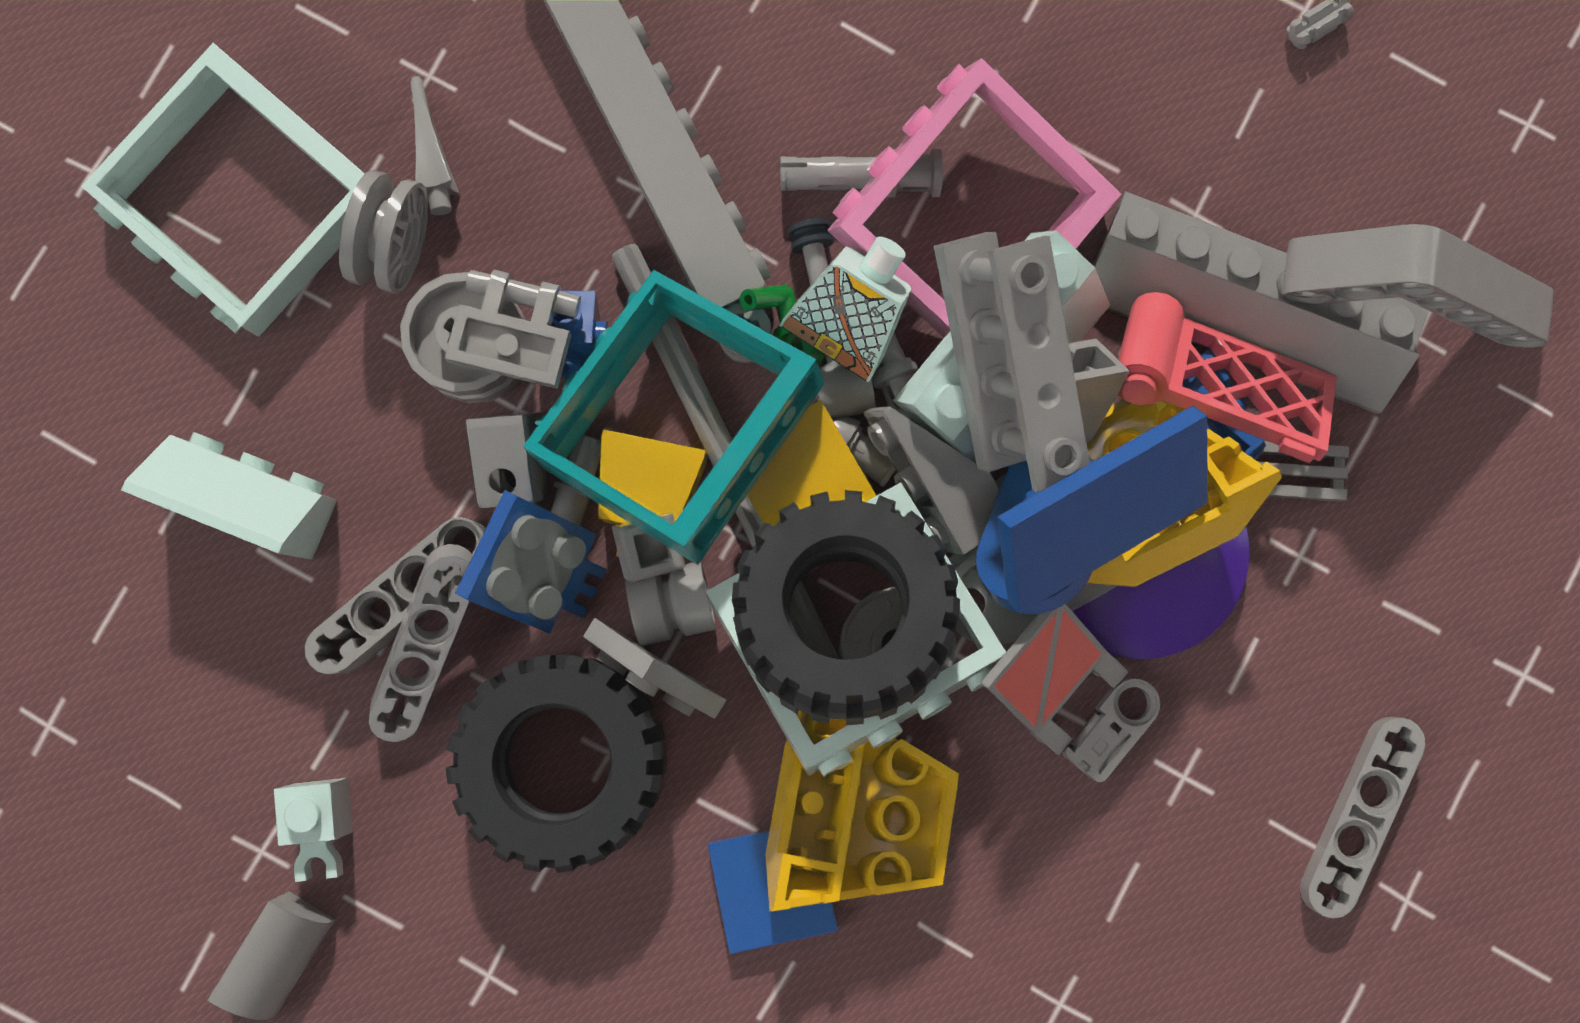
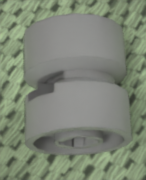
(670, 604)

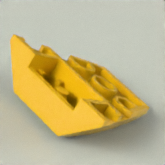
(1234, 495)
(860, 828)

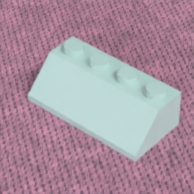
(935, 391)

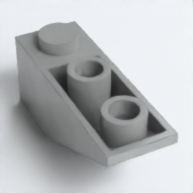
(939, 479)

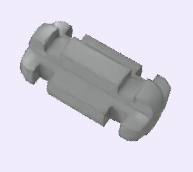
(1318, 22)

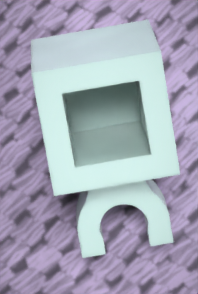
(314, 817)

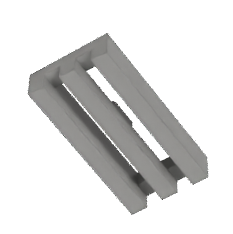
(1336, 473)

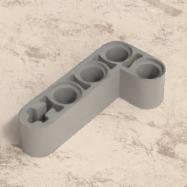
(394, 588)

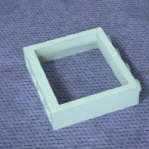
(161, 132)
(834, 750)

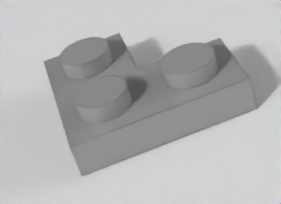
(651, 672)

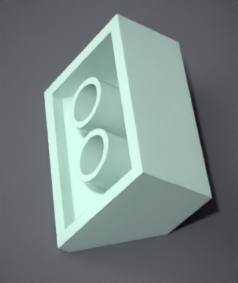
(234, 494)

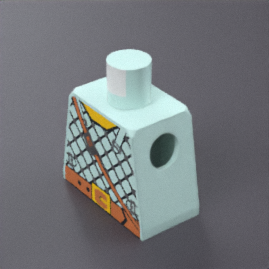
(853, 307)

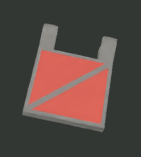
(1047, 669)

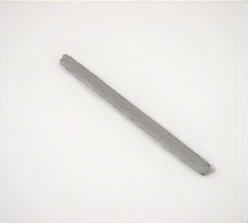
(714, 436)

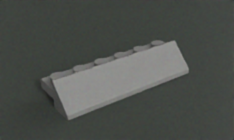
(1239, 290)

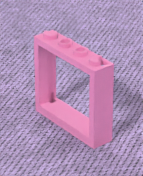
(889, 167)

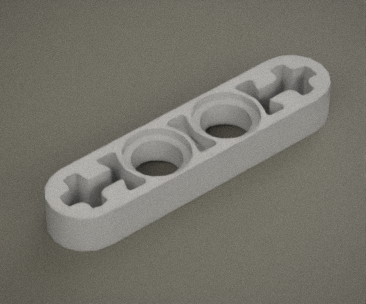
(416, 642)
(1372, 821)

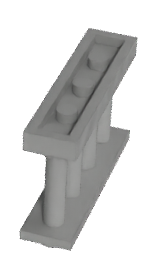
(1013, 355)

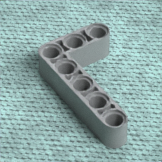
(1427, 270)

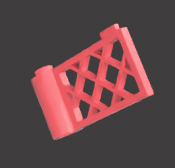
(1160, 346)

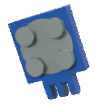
(530, 565)

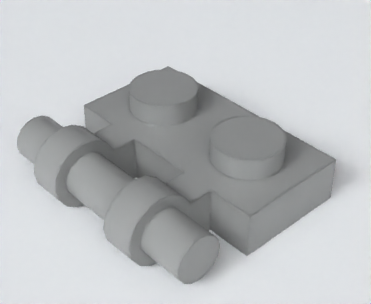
(508, 344)

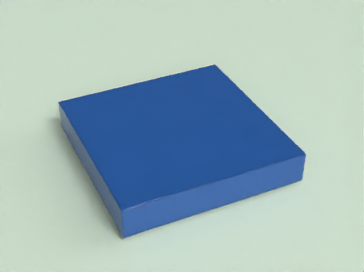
(744, 899)

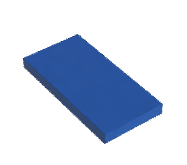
(1104, 509)

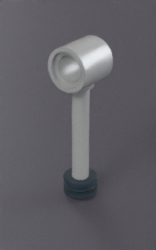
(843, 390)

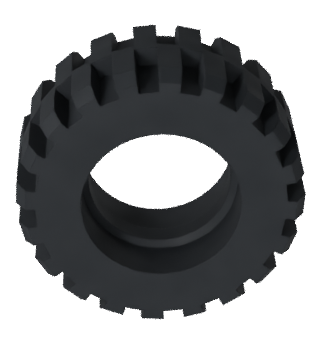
(860, 534)
(485, 779)

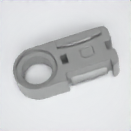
(1110, 734)

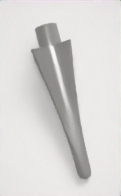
(431, 163)

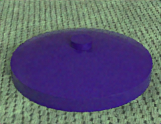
(1172, 608)

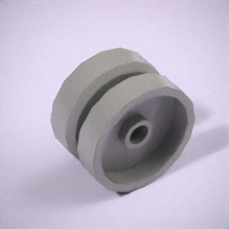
(426, 336)

